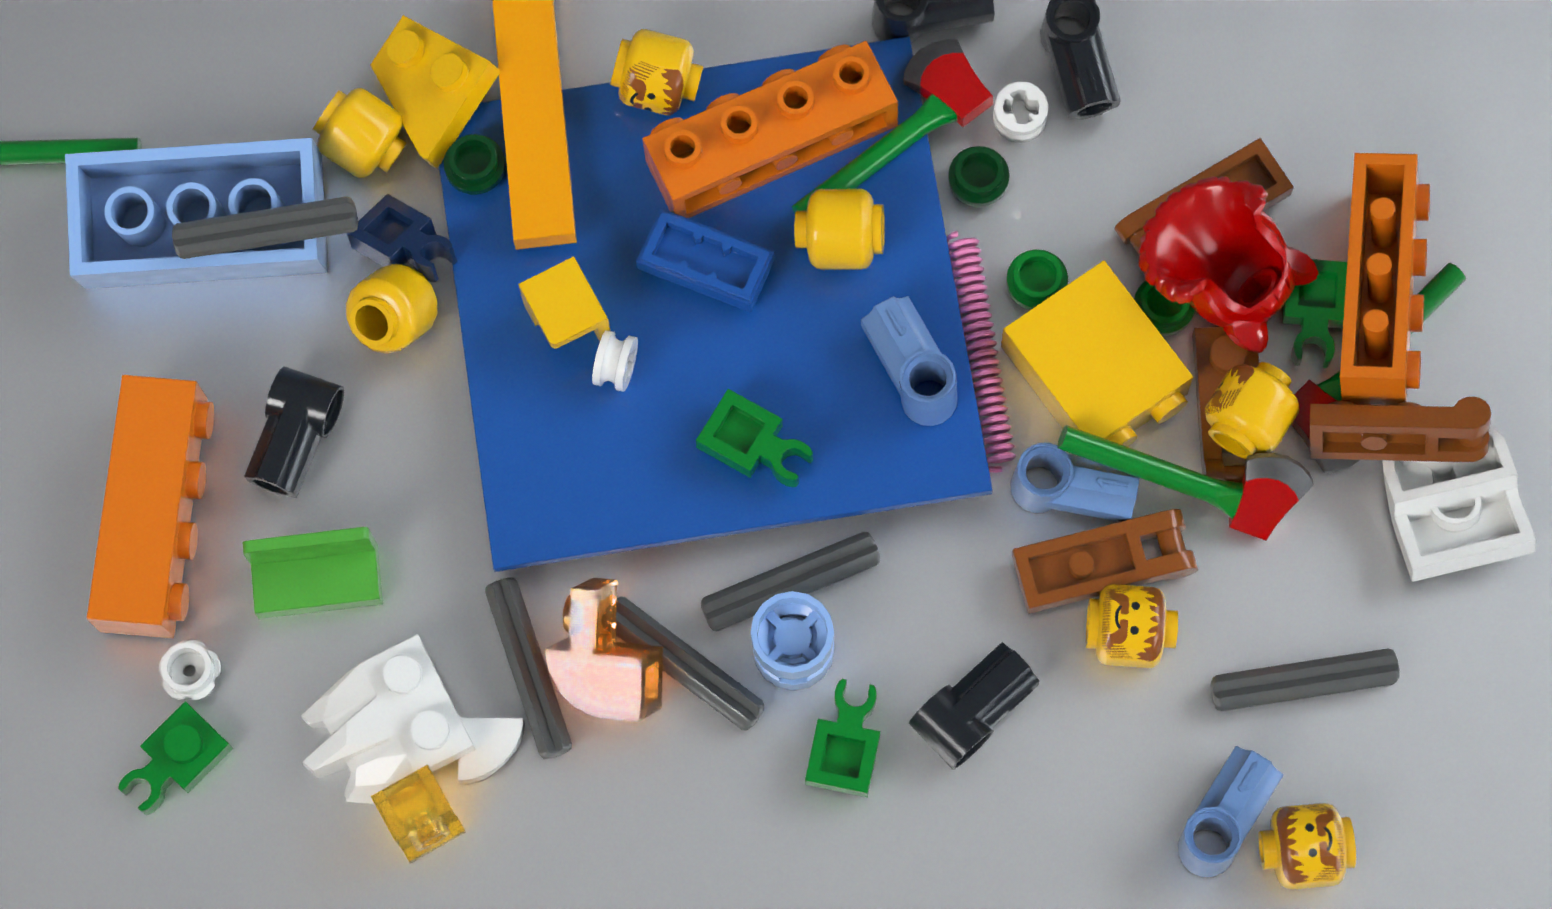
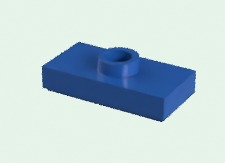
(705, 260)

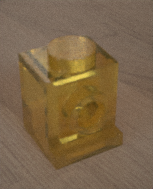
(418, 814)

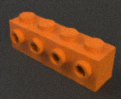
(770, 130)
(1380, 280)
(149, 507)

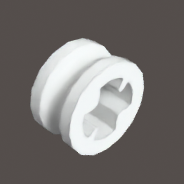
(1034, 101)
(615, 360)

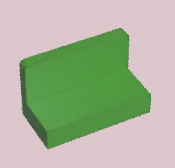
(314, 572)

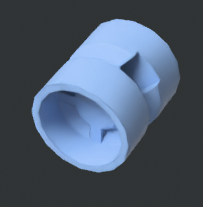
(792, 640)

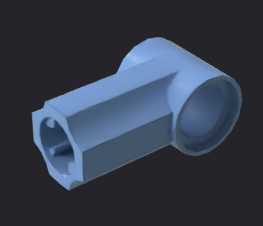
(911, 358)
(1081, 485)
(1229, 809)

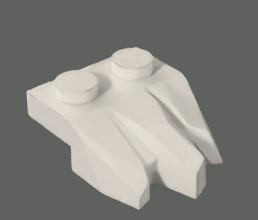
(1458, 512)
(386, 722)

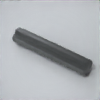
(265, 227)
(800, 575)
(689, 666)
(528, 668)
(1304, 679)

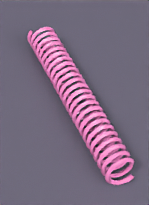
(978, 316)

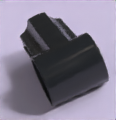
(929, 17)
(1080, 59)
(298, 415)
(962, 717)

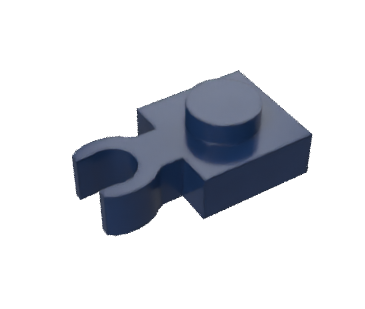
(400, 235)

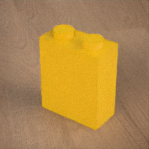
(1098, 359)

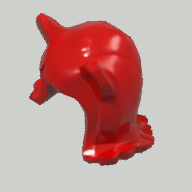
(1223, 257)

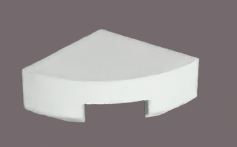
(494, 744)

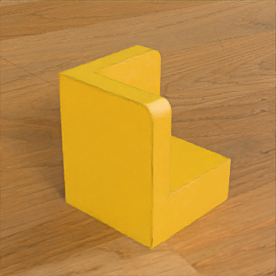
(563, 304)

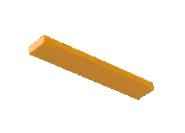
(534, 123)

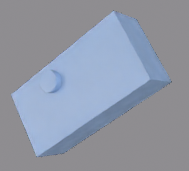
(131, 199)

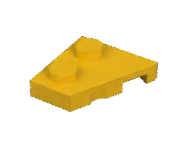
(431, 85)

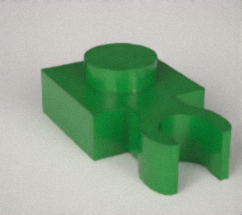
(1317, 308)
(746, 435)
(844, 750)
(181, 752)

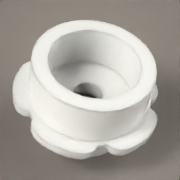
(177, 659)

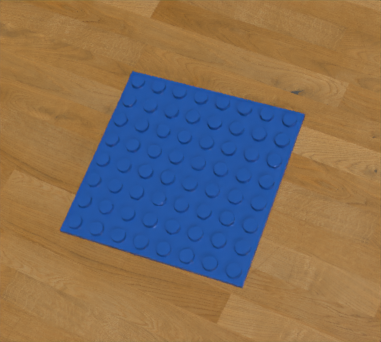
(616, 471)

